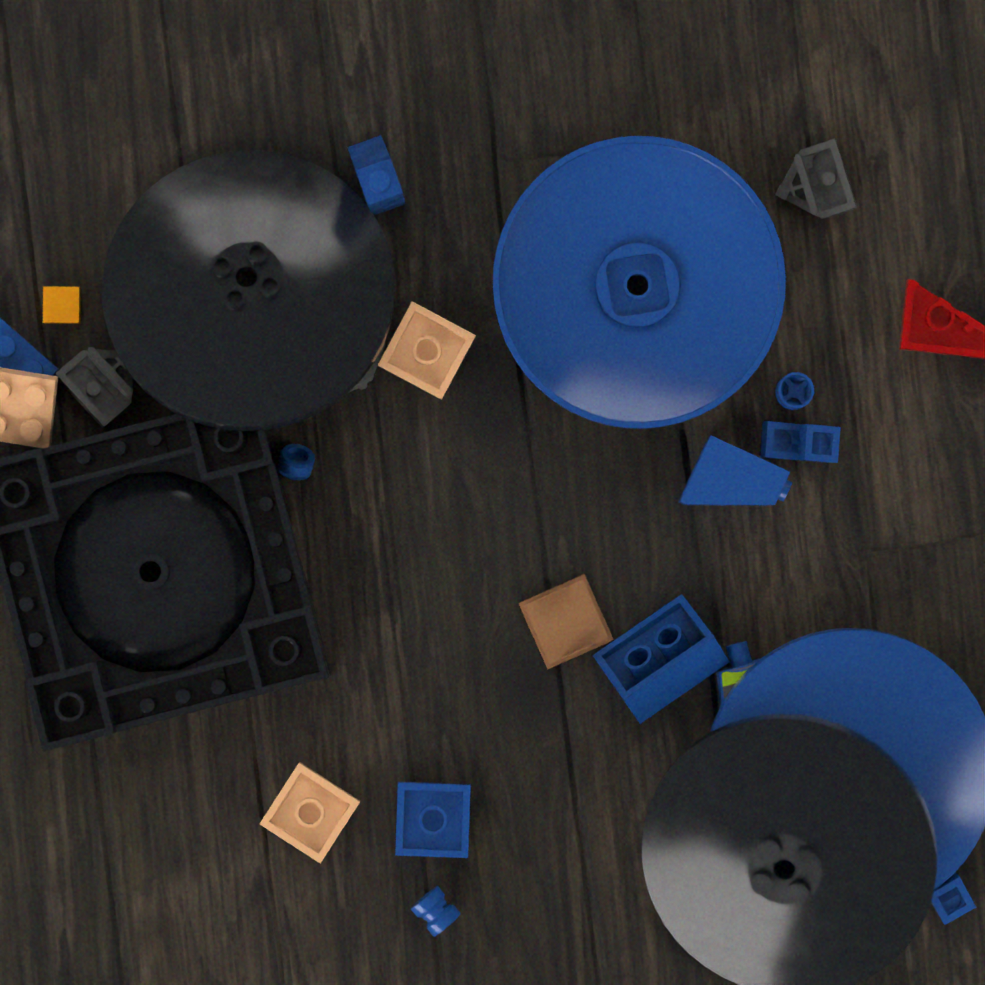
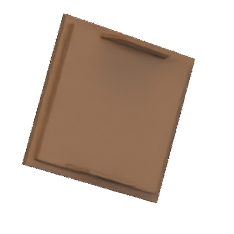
(566, 621)

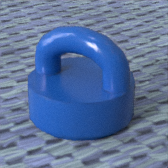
(295, 462)

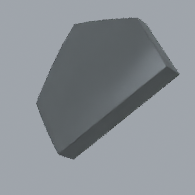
(819, 181)
(98, 383)

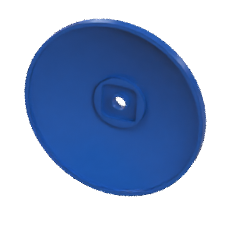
(654, 214)
(896, 699)

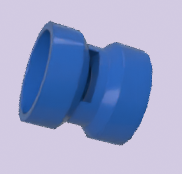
(800, 389)
(435, 911)

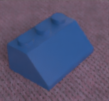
(661, 658)

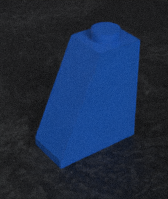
(376, 175)
(734, 478)

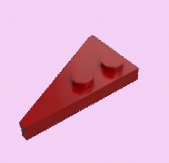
(937, 327)

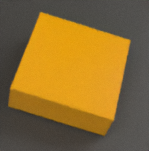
(61, 305)

